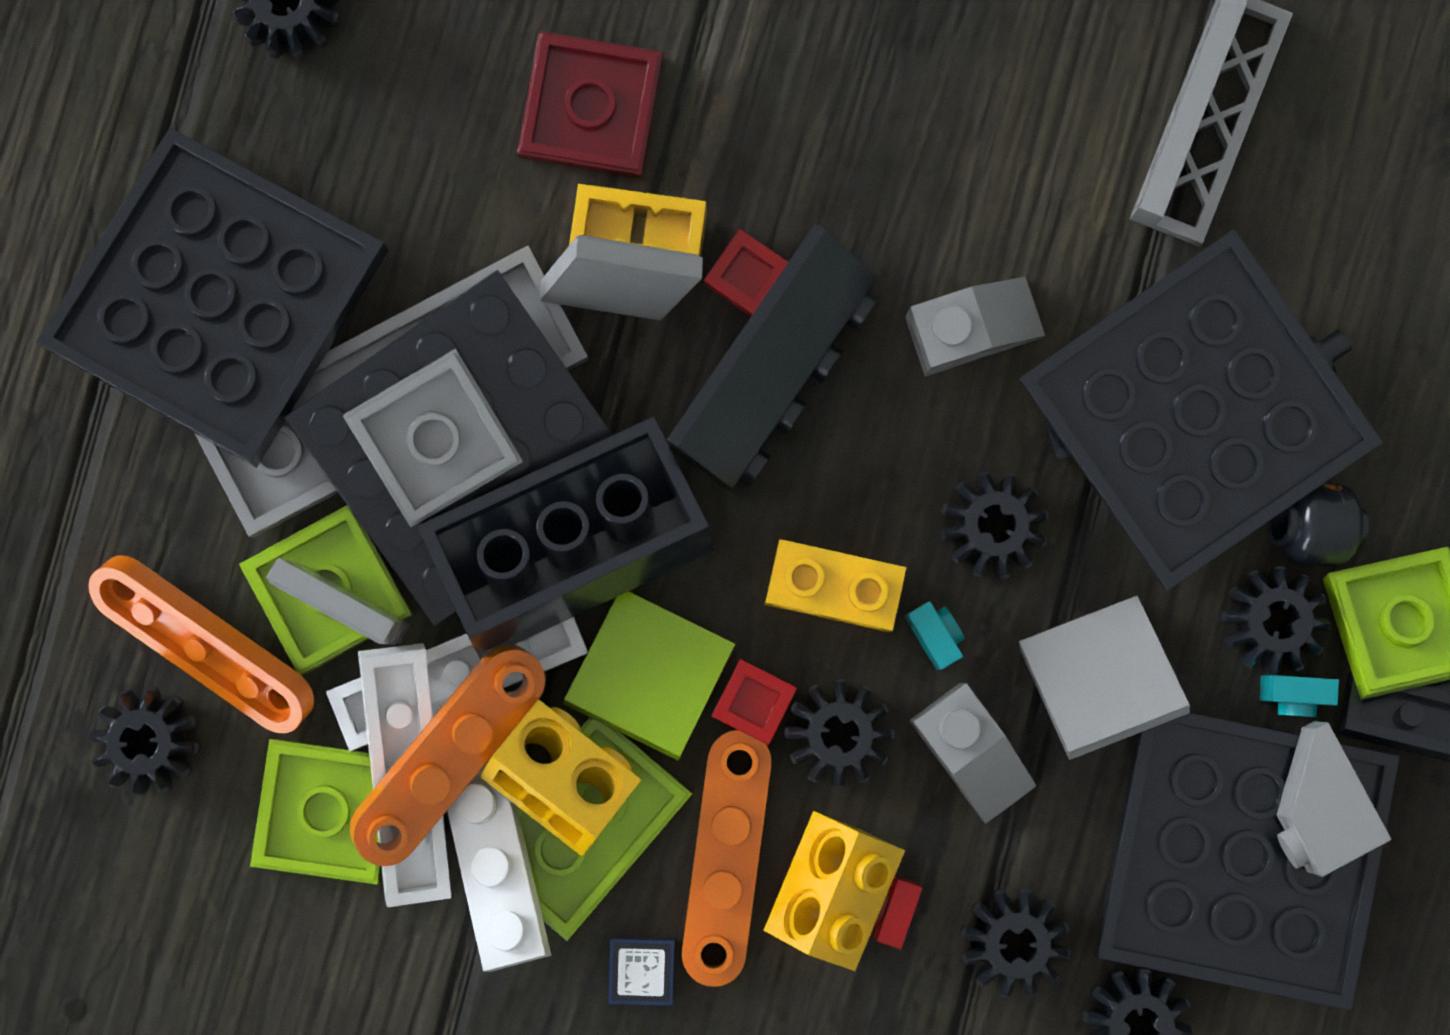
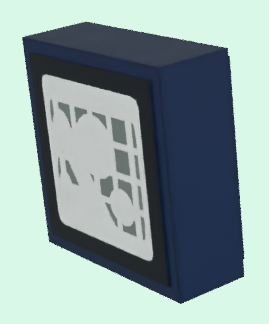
(641, 971)

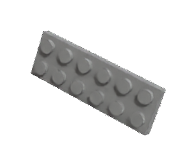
(289, 476)

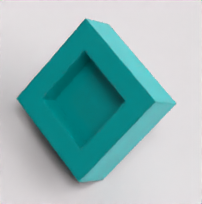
(936, 634)
(1298, 694)

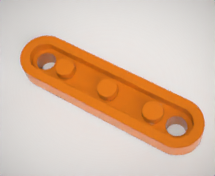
(201, 644)
(446, 755)
(726, 859)

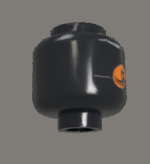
(1321, 527)

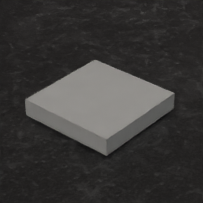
(620, 277)
(433, 437)
(337, 602)
(1104, 677)

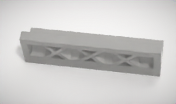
(1189, 109)

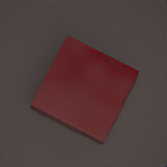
(590, 104)

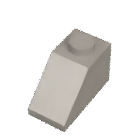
(973, 324)
(973, 751)
(1325, 806)

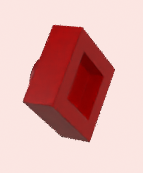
(745, 272)
(754, 702)
(897, 912)

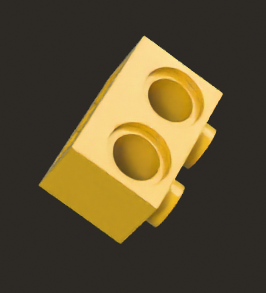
(640, 218)
(835, 586)
(550, 790)
(834, 891)

